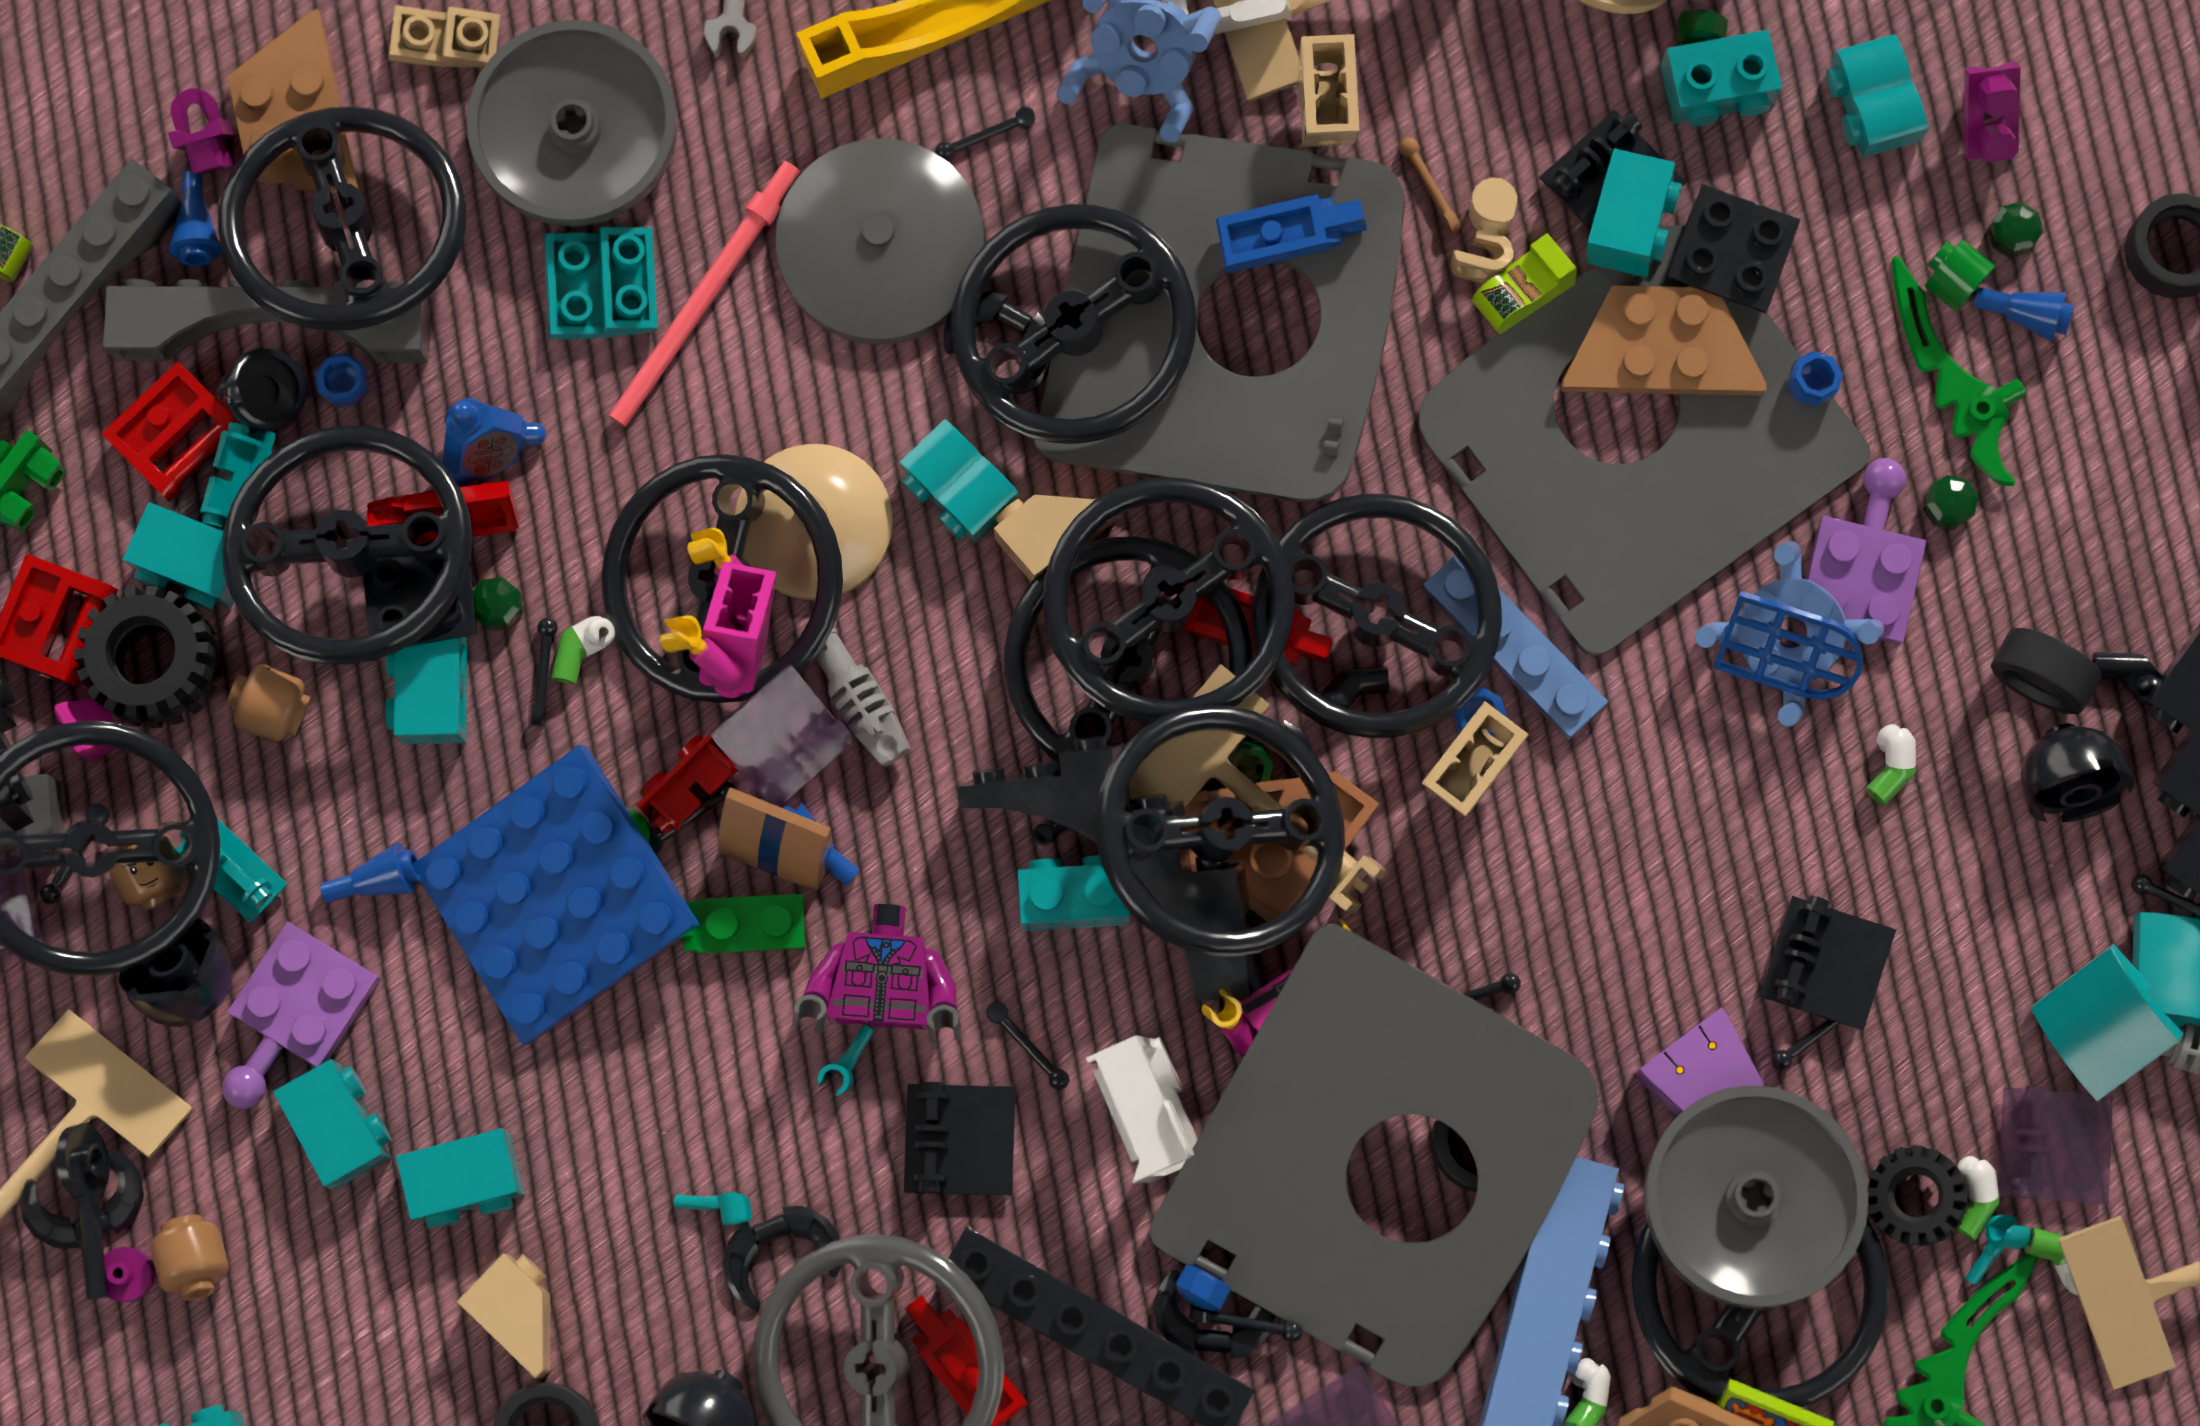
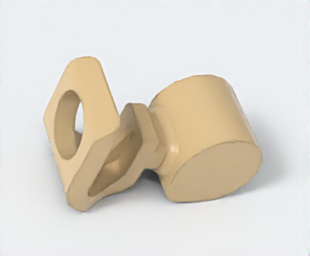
(1492, 214)

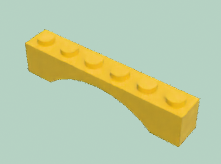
(881, 38)

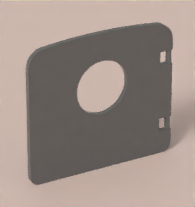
(1244, 434)
(1644, 529)
(1336, 1055)

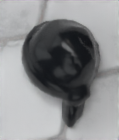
(263, 389)

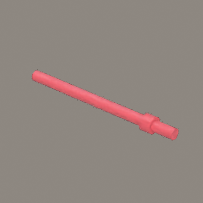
(761, 211)

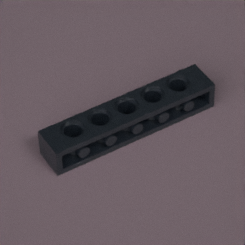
(1100, 1333)

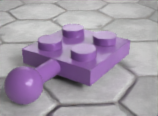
(1865, 566)
(301, 1002)

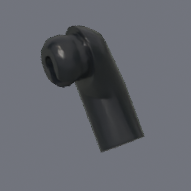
(2131, 669)
(1354, 682)

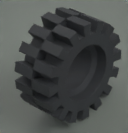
(1917, 1161)

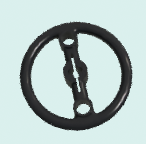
(318, 131)
(1090, 309)
(732, 474)
(1246, 531)
(243, 540)
(1159, 556)
(1396, 625)
(1193, 832)
(201, 855)
(1709, 1380)

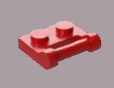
(161, 420)
(35, 613)

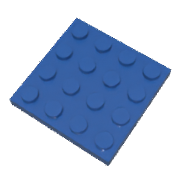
(554, 895)

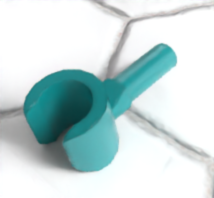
(848, 1060)
(733, 1206)
(2000, 1235)

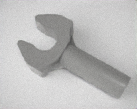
(731, 22)

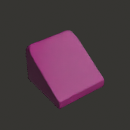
(84, 711)

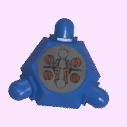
(484, 440)

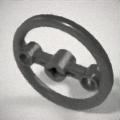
(877, 1327)

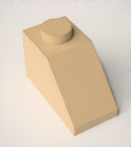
(1033, 529)
(514, 1310)

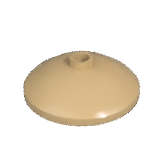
(853, 503)

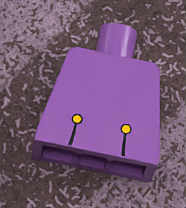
(1699, 1065)

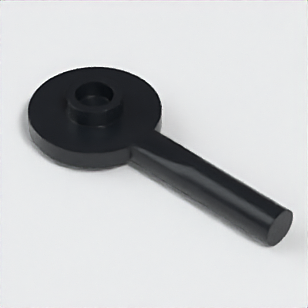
(84, 1174)

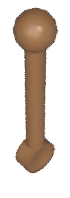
(1409, 148)

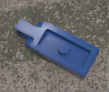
(1286, 231)

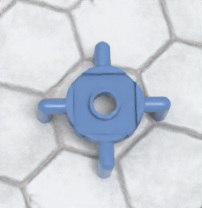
(1140, 71)
(1802, 595)

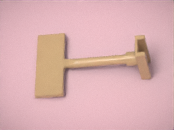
(1266, 52)
(1189, 761)
(105, 1088)
(2121, 1301)

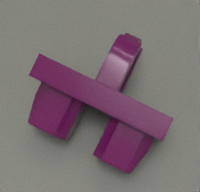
(1999, 94)
(206, 147)

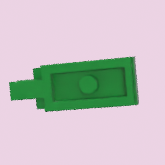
(747, 925)

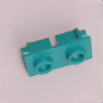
(239, 456)
(242, 875)

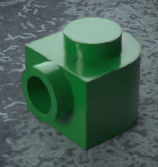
(1957, 273)

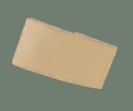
(442, 38)

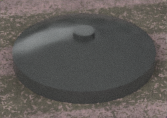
(572, 122)
(877, 240)
(1755, 1197)

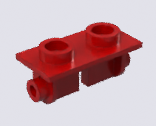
(671, 793)

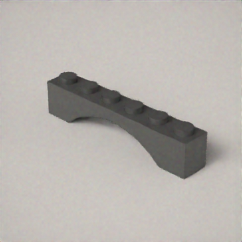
(107, 237)
(162, 321)

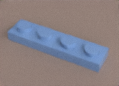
(1522, 653)

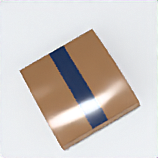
(774, 839)

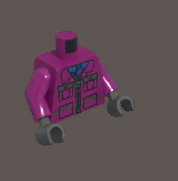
(882, 981)

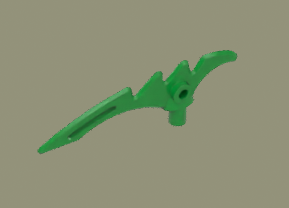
(1978, 405)
(1942, 1395)

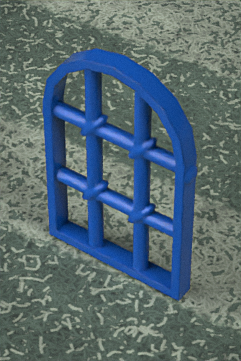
(1775, 632)

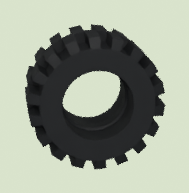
(114, 633)

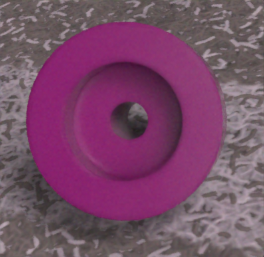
(137, 1274)

